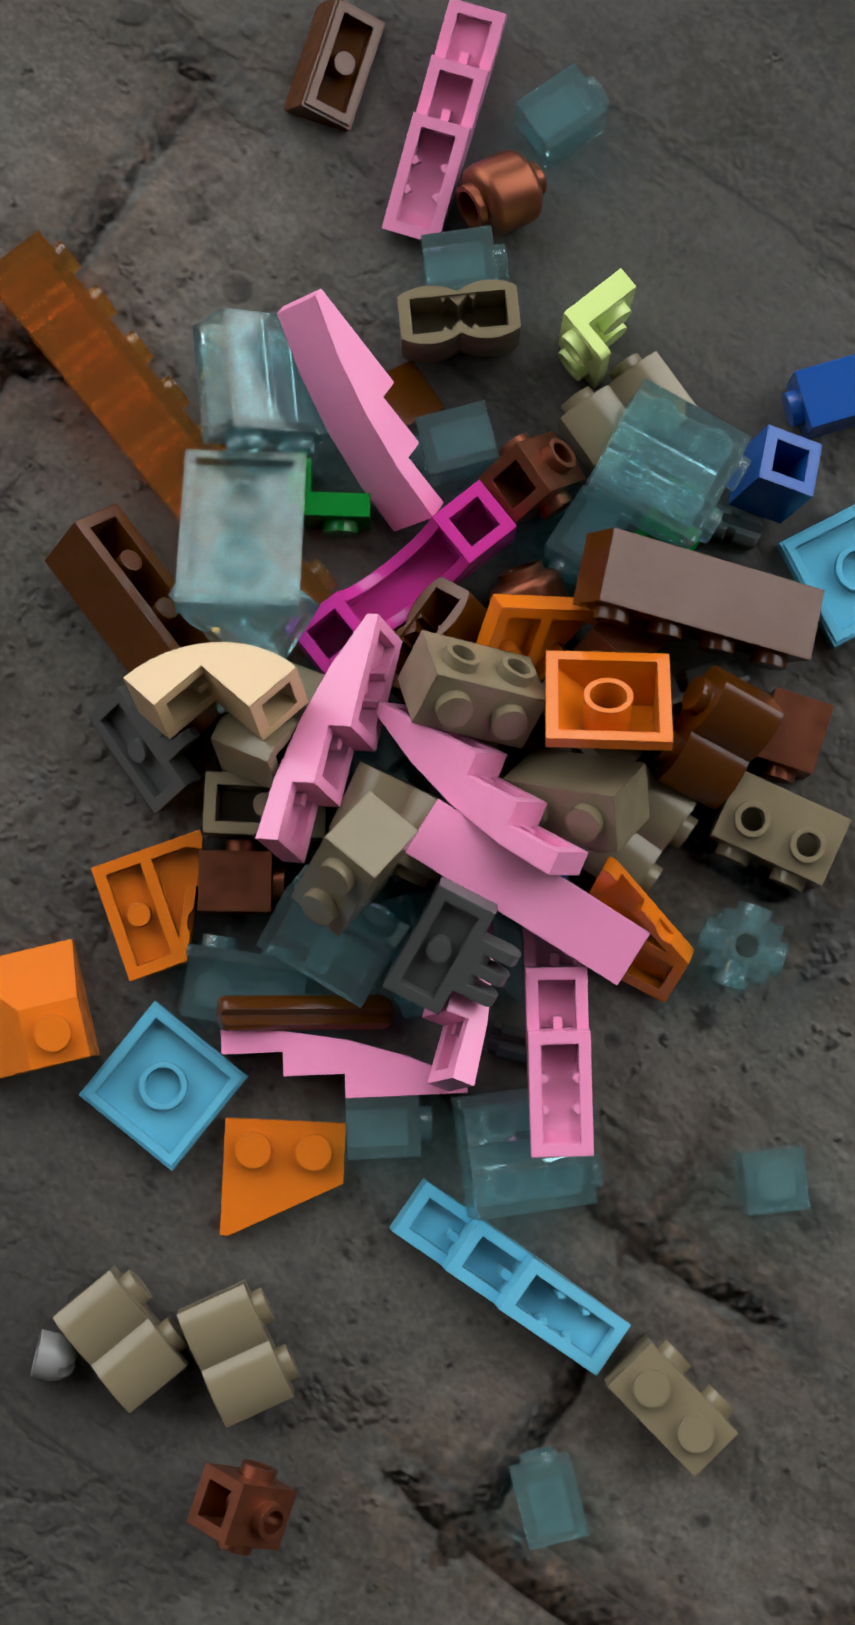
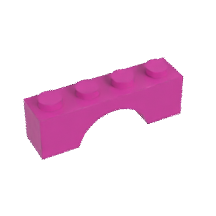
(449, 546)

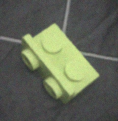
(594, 326)

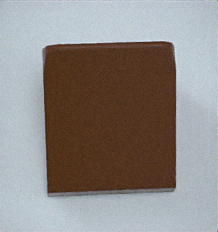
(411, 394)

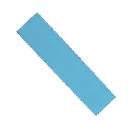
(510, 1277)

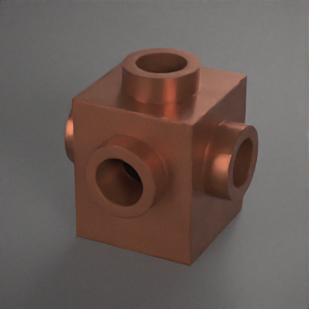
(533, 477)
(242, 1506)

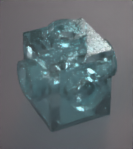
(720, 955)

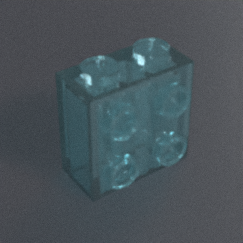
(252, 385)
(668, 467)
(498, 1164)

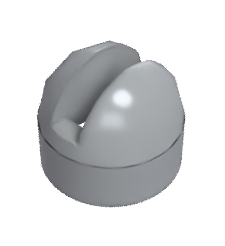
(53, 1357)

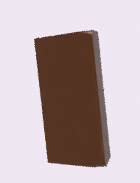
(334, 65)

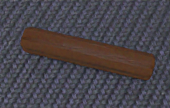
(302, 1013)

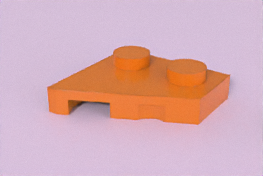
(532, 625)
(152, 903)
(664, 952)
(277, 1166)

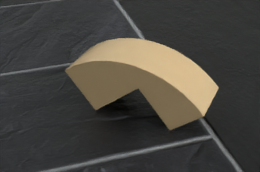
(242, 678)

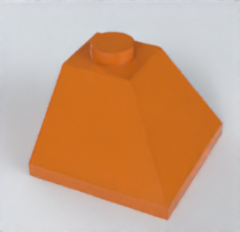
(608, 700)
(43, 1010)

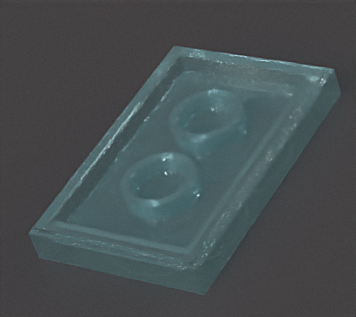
(241, 533)

